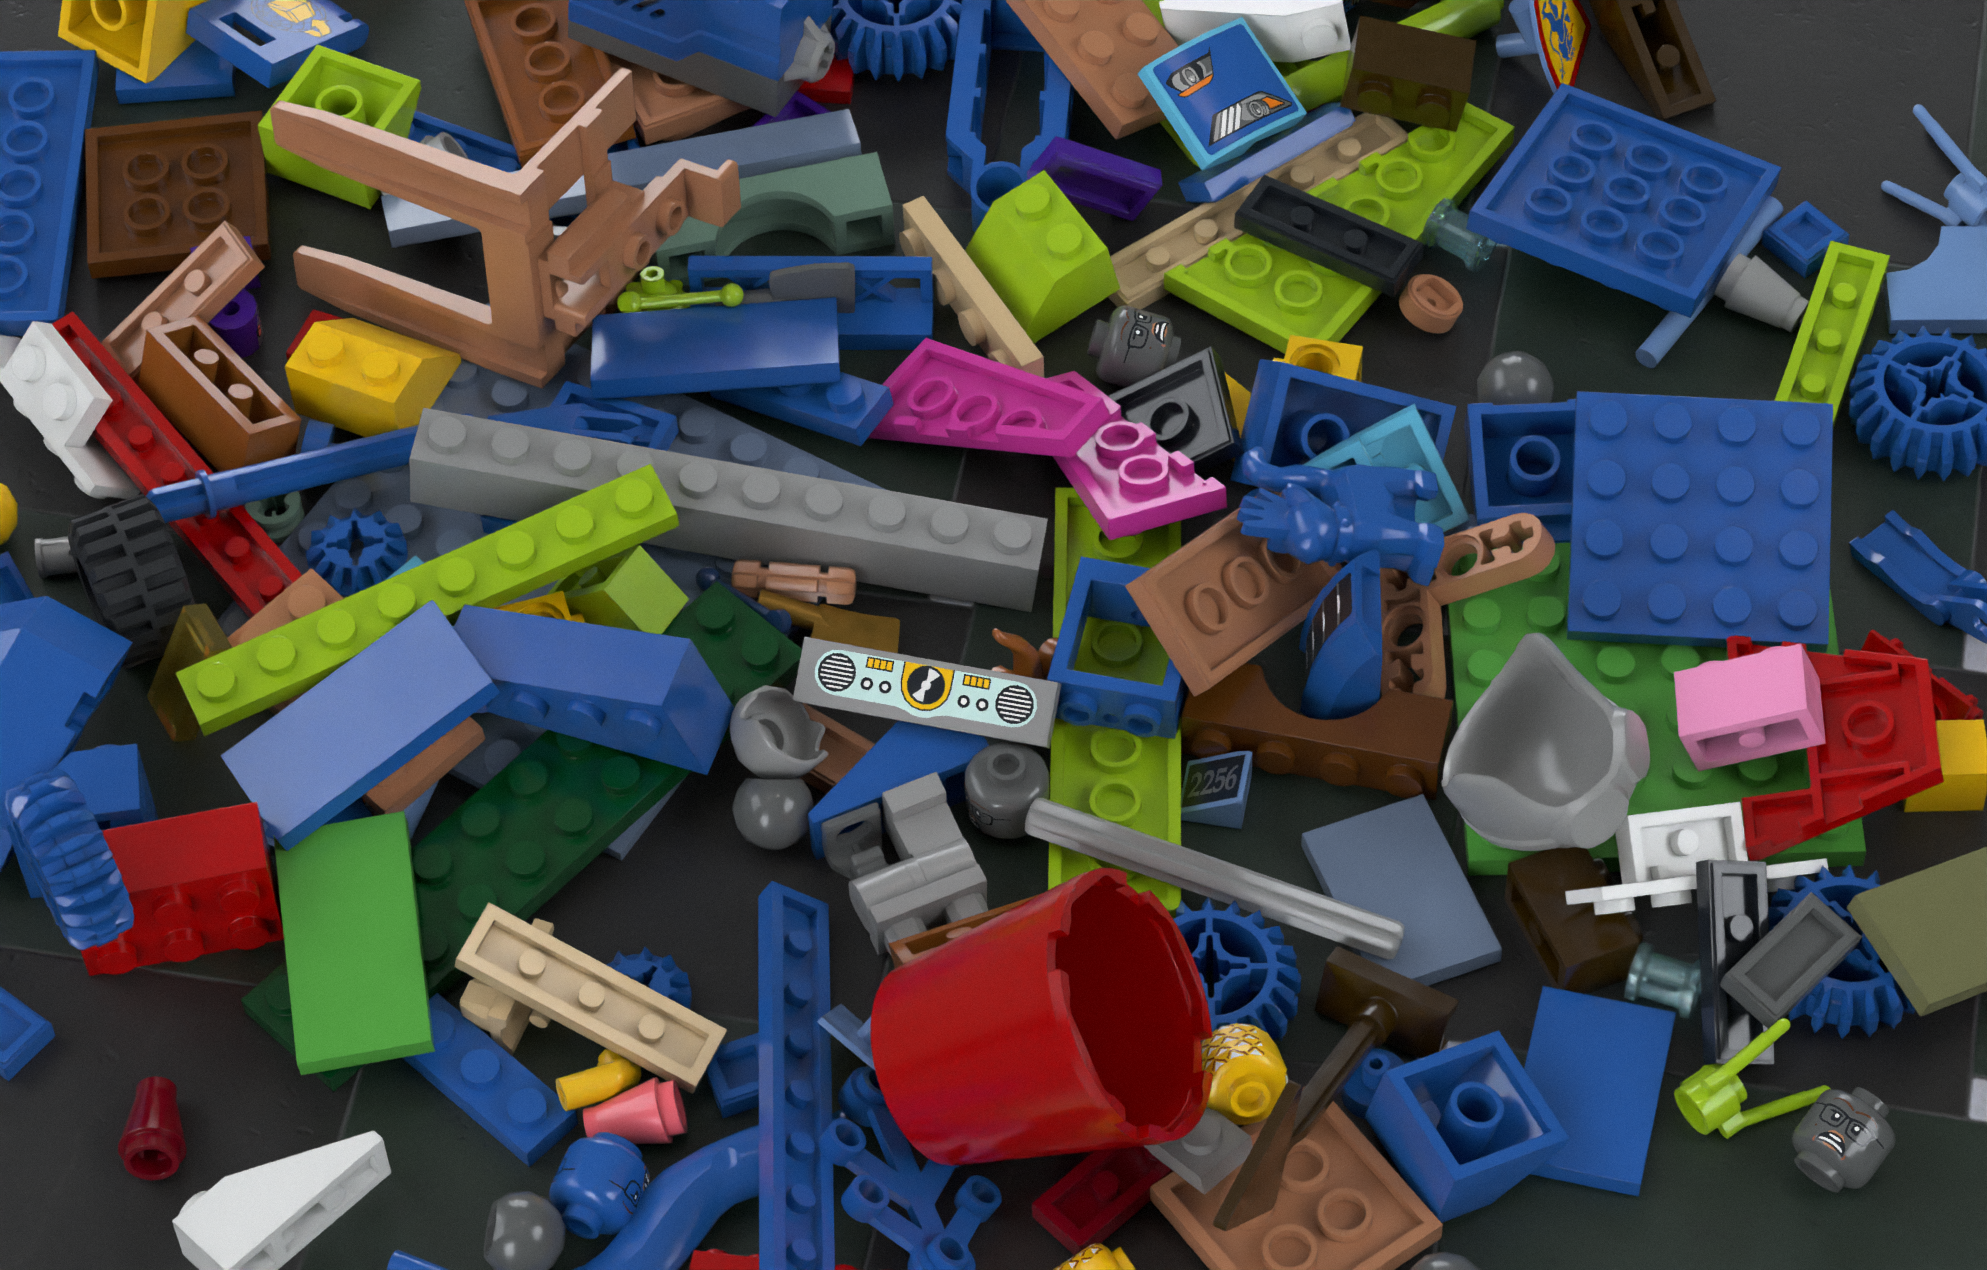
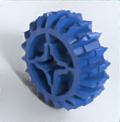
(892, 43)
(1923, 403)
(69, 859)
(1249, 966)
(1858, 987)

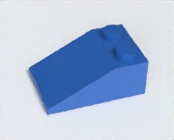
(1305, 412)

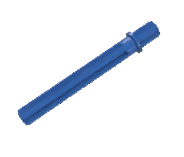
(283, 475)

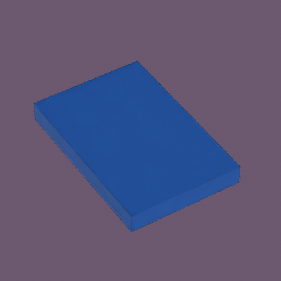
(1602, 1079)

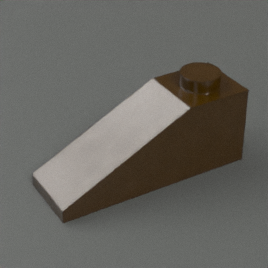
(1656, 53)

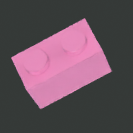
(1749, 707)

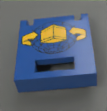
(286, 26)

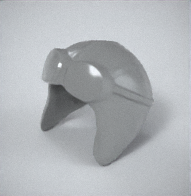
(1545, 756)

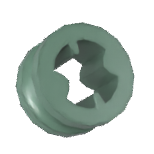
(279, 526)

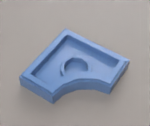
(1943, 289)

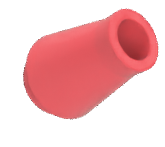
(642, 1115)

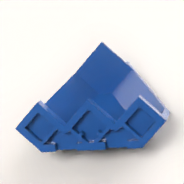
(51, 683)

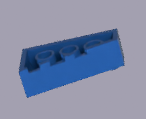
(601, 684)

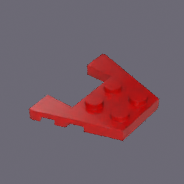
(1875, 750)

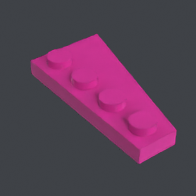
(984, 404)
(1130, 478)

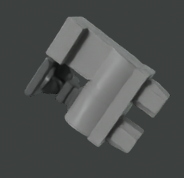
(936, 872)

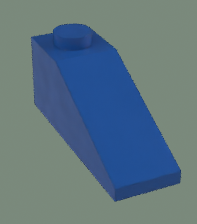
(898, 758)

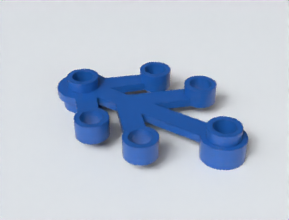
(901, 1181)

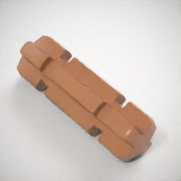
(795, 581)

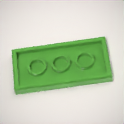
(354, 945)

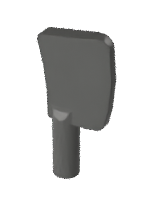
(808, 282)

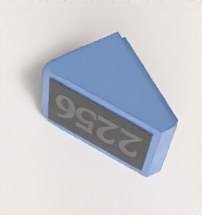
(1217, 789)

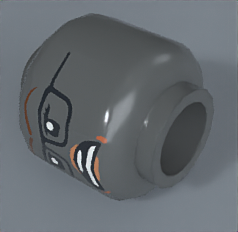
(1132, 345)
(1002, 786)
(1843, 1139)

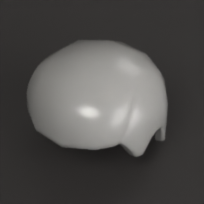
(775, 735)

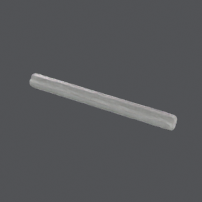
(1214, 878)

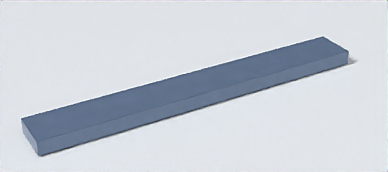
(755, 150)

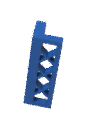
(883, 314)

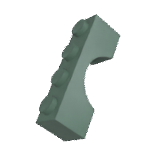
(833, 200)

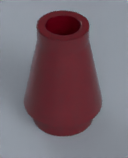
(153, 1133)

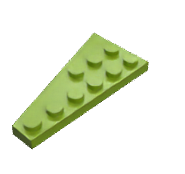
(1285, 295)

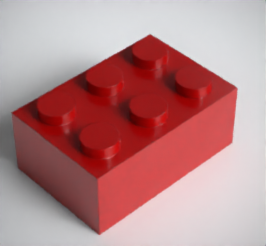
(193, 888)

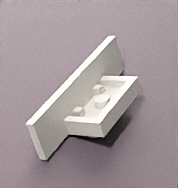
(64, 405)
(1662, 851)

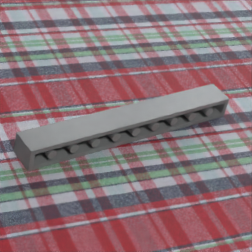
(738, 509)

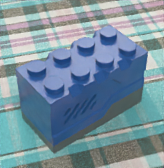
(728, 47)

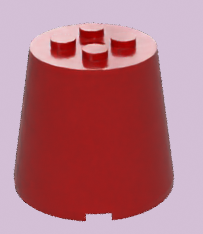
(1047, 1030)

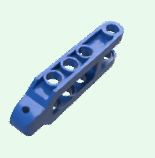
(982, 28)

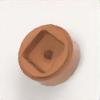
(1431, 303)

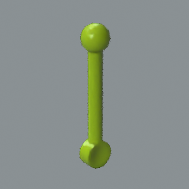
(729, 295)

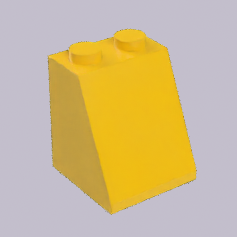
(129, 34)

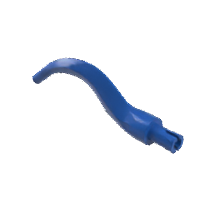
(674, 1208)

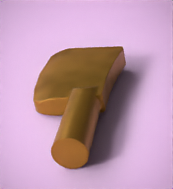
(837, 624)

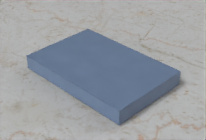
(1406, 871)

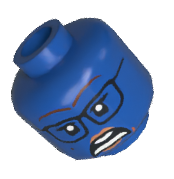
(599, 1185)

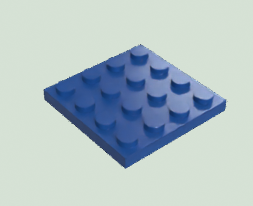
(1624, 199)
(1700, 520)

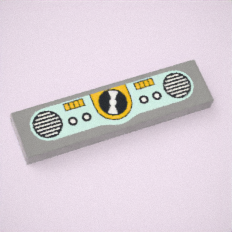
(927, 692)

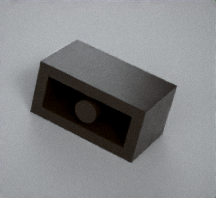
(1408, 73)
(1571, 942)

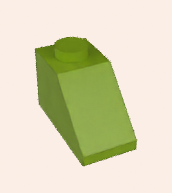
(623, 593)

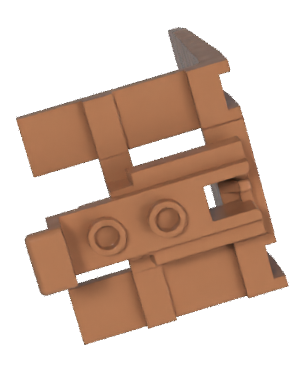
(531, 309)

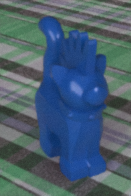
(1355, 513)

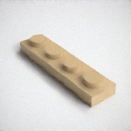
(961, 284)
(590, 998)

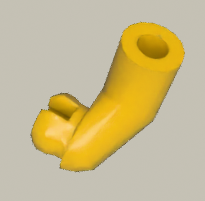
(598, 1083)

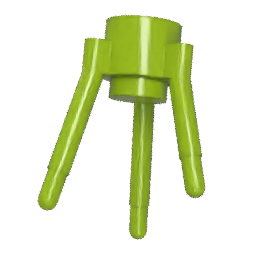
(1715, 1092)

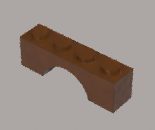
(1388, 748)

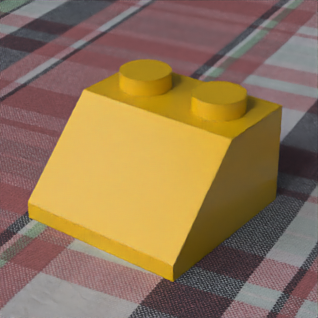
(366, 376)

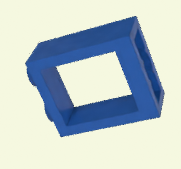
(1091, 698)

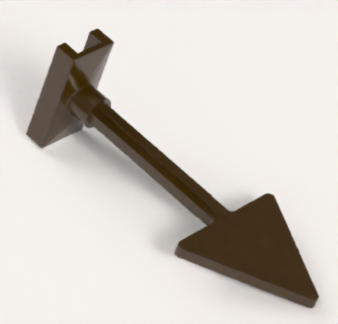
(1377, 1009)

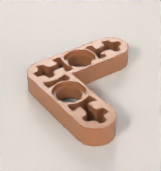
(1410, 603)

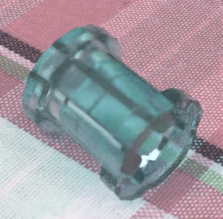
(1448, 231)
(1664, 980)

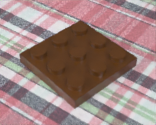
(170, 187)

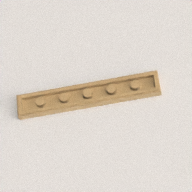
(1187, 238)

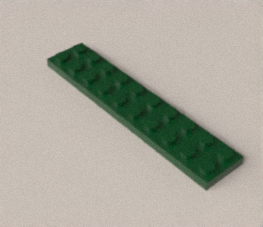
(550, 813)

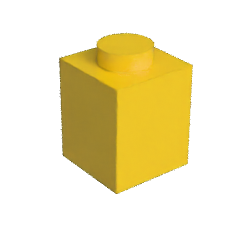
(1964, 770)

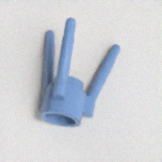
(1965, 192)

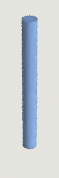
(1675, 324)

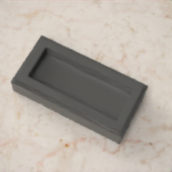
(1790, 960)

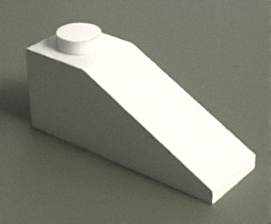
(1284, 28)
(278, 1207)

